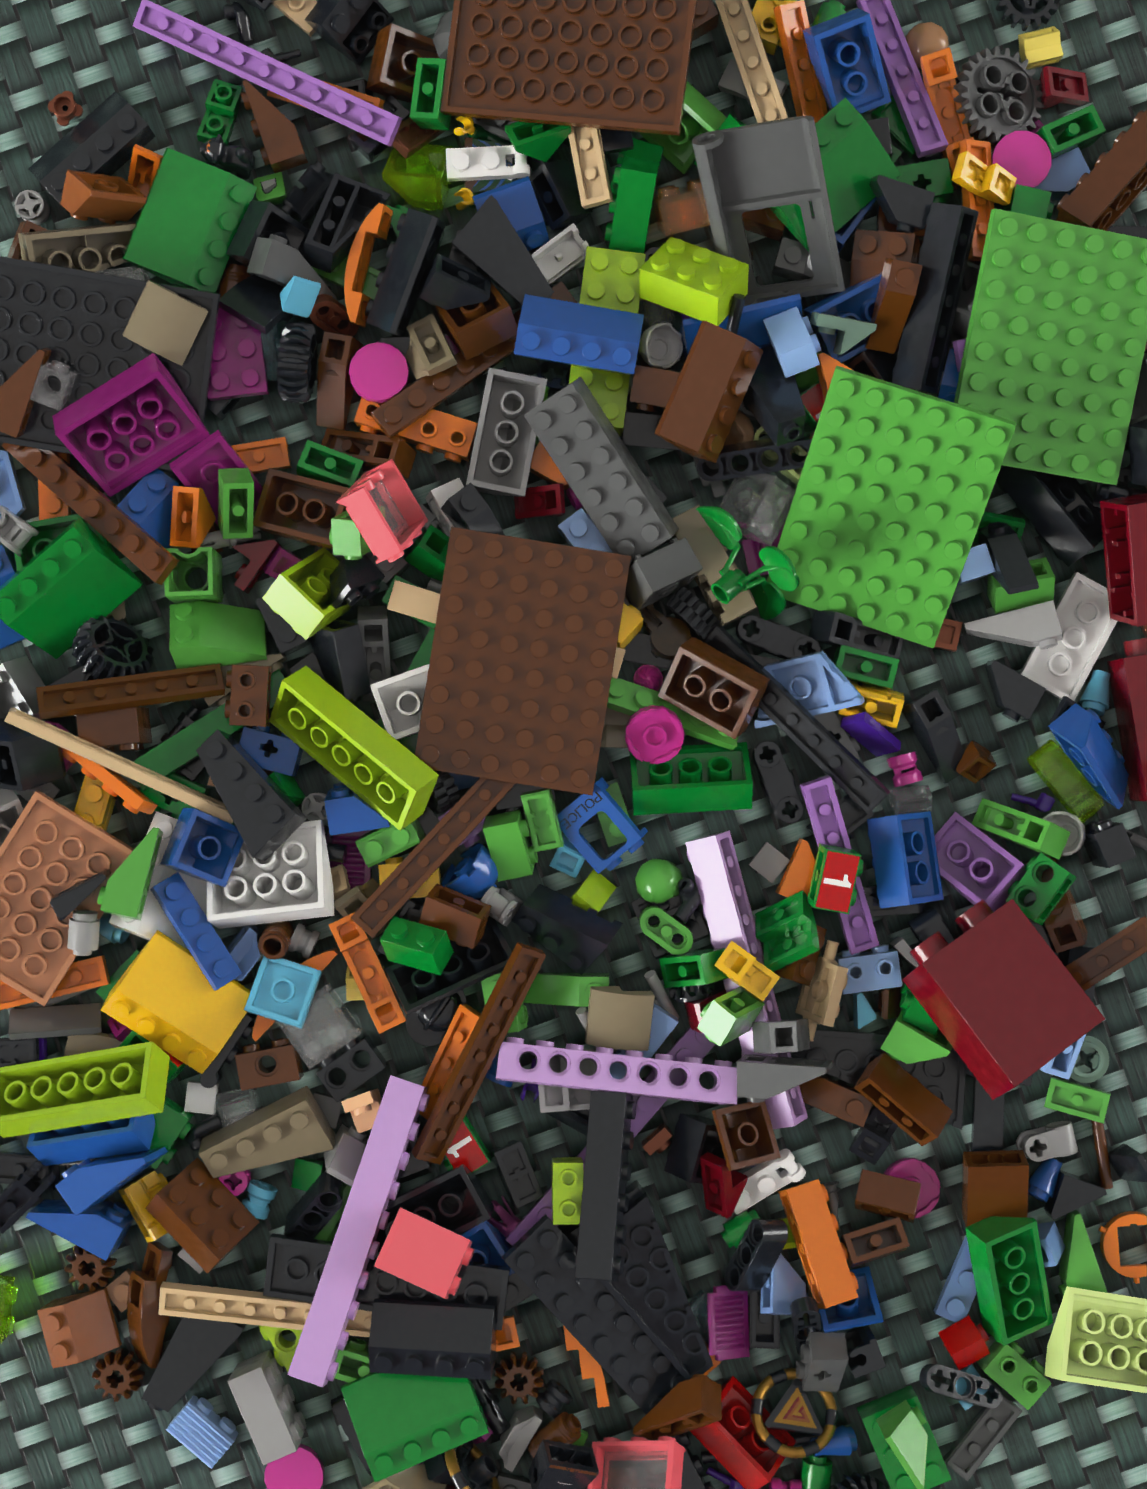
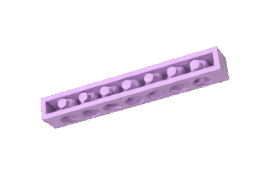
(722, 1093)

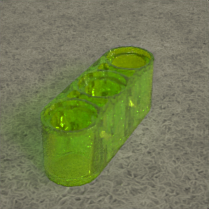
(1065, 781)

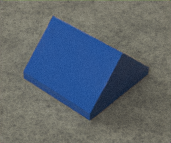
(855, 1312)

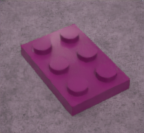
(237, 360)
(201, 464)

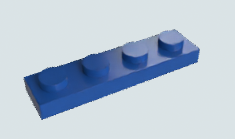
(196, 931)

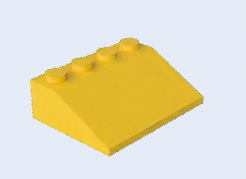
(175, 1005)

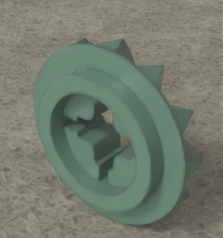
(1098, 1061)

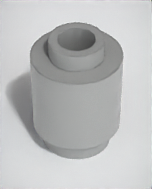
(83, 932)

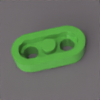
(665, 929)

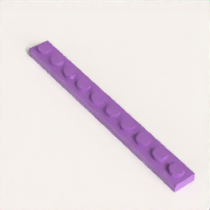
(267, 72)
(688, 1045)

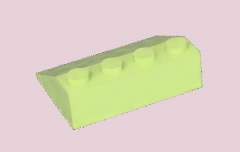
(1099, 1340)

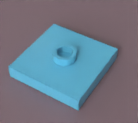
(283, 991)

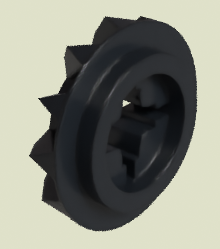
(691, 993)

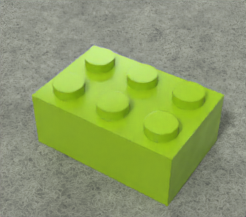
(693, 280)
(304, 594)

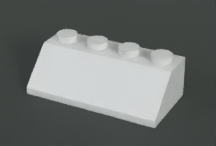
(401, 701)

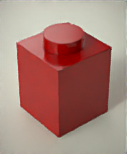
(965, 1342)

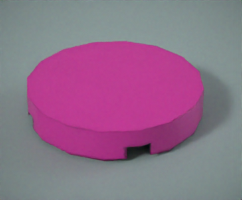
(1024, 157)
(378, 372)
(654, 734)
(920, 1172)
(295, 1471)

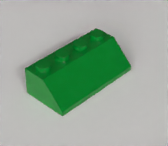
(693, 781)
(1009, 1277)

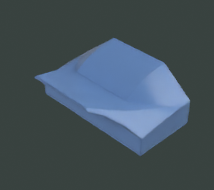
(245, 950)

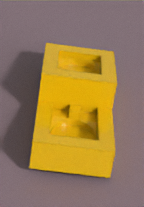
(985, 181)
(746, 971)

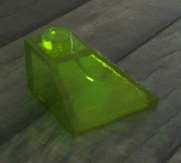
(420, 177)

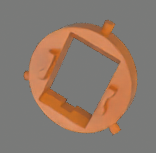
(1110, 1245)

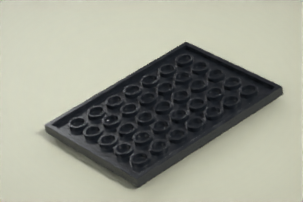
(83, 324)

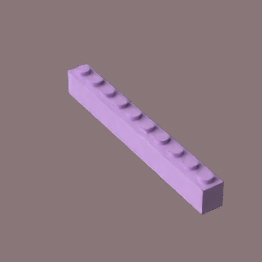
(729, 919)
(358, 1231)

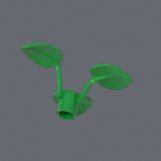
(735, 581)

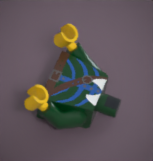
(479, 138)

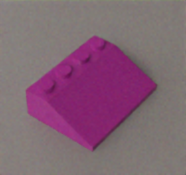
(130, 425)

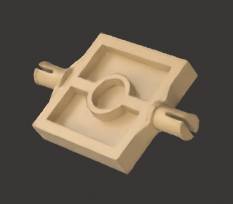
(822, 998)

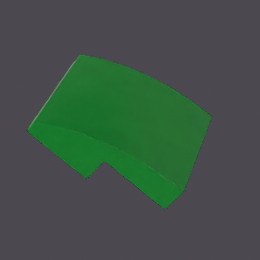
(787, 931)

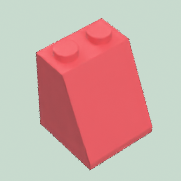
(424, 1254)

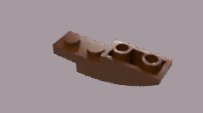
(144, 1323)

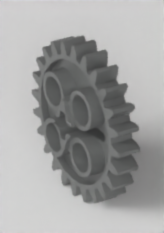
(998, 94)

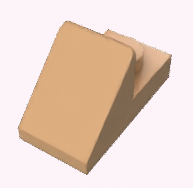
(363, 1109)

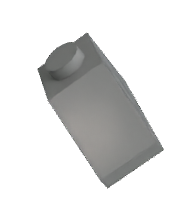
(347, 1154)

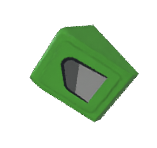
(270, 188)

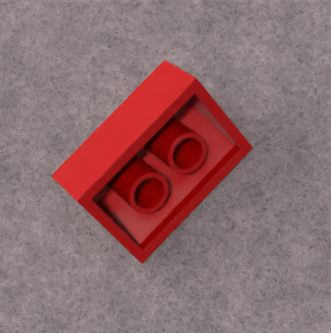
(736, 1441)

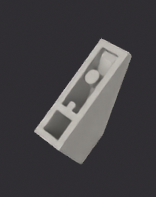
(1025, 626)

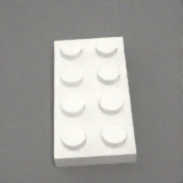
(1085, 630)

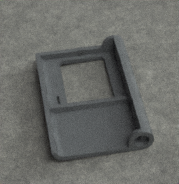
(763, 169)

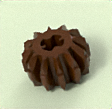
(95, 1275)
(525, 1368)
(110, 1382)

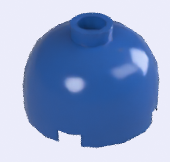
(473, 873)

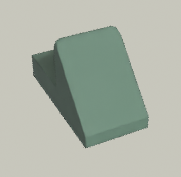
(849, 330)

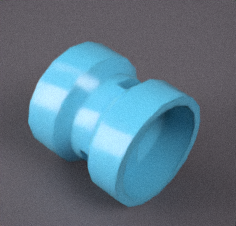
(259, 1197)

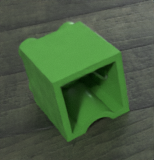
(203, 558)

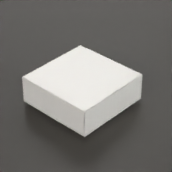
(200, 1098)

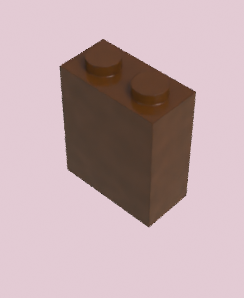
(994, 1185)

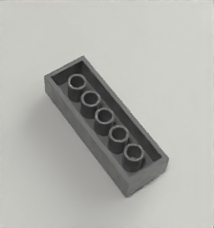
(601, 471)

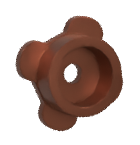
(65, 99)

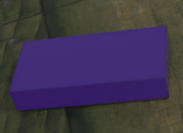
(870, 734)

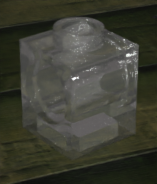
(44, 394)

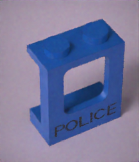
(585, 808)

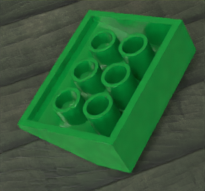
(849, 161)
(189, 222)
(65, 588)
(411, 1418)

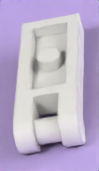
(485, 163)
(767, 1179)

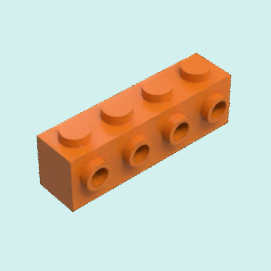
(430, 433)
(819, 1244)

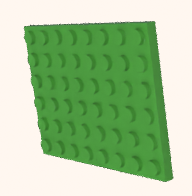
(1057, 342)
(890, 504)

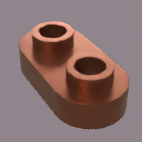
(328, 314)

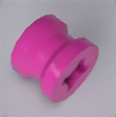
(238, 1188)

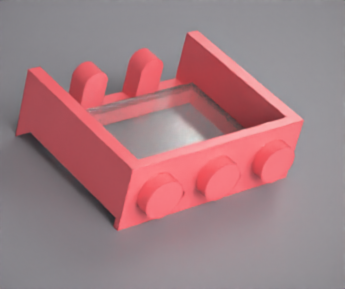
(384, 511)
(638, 1463)

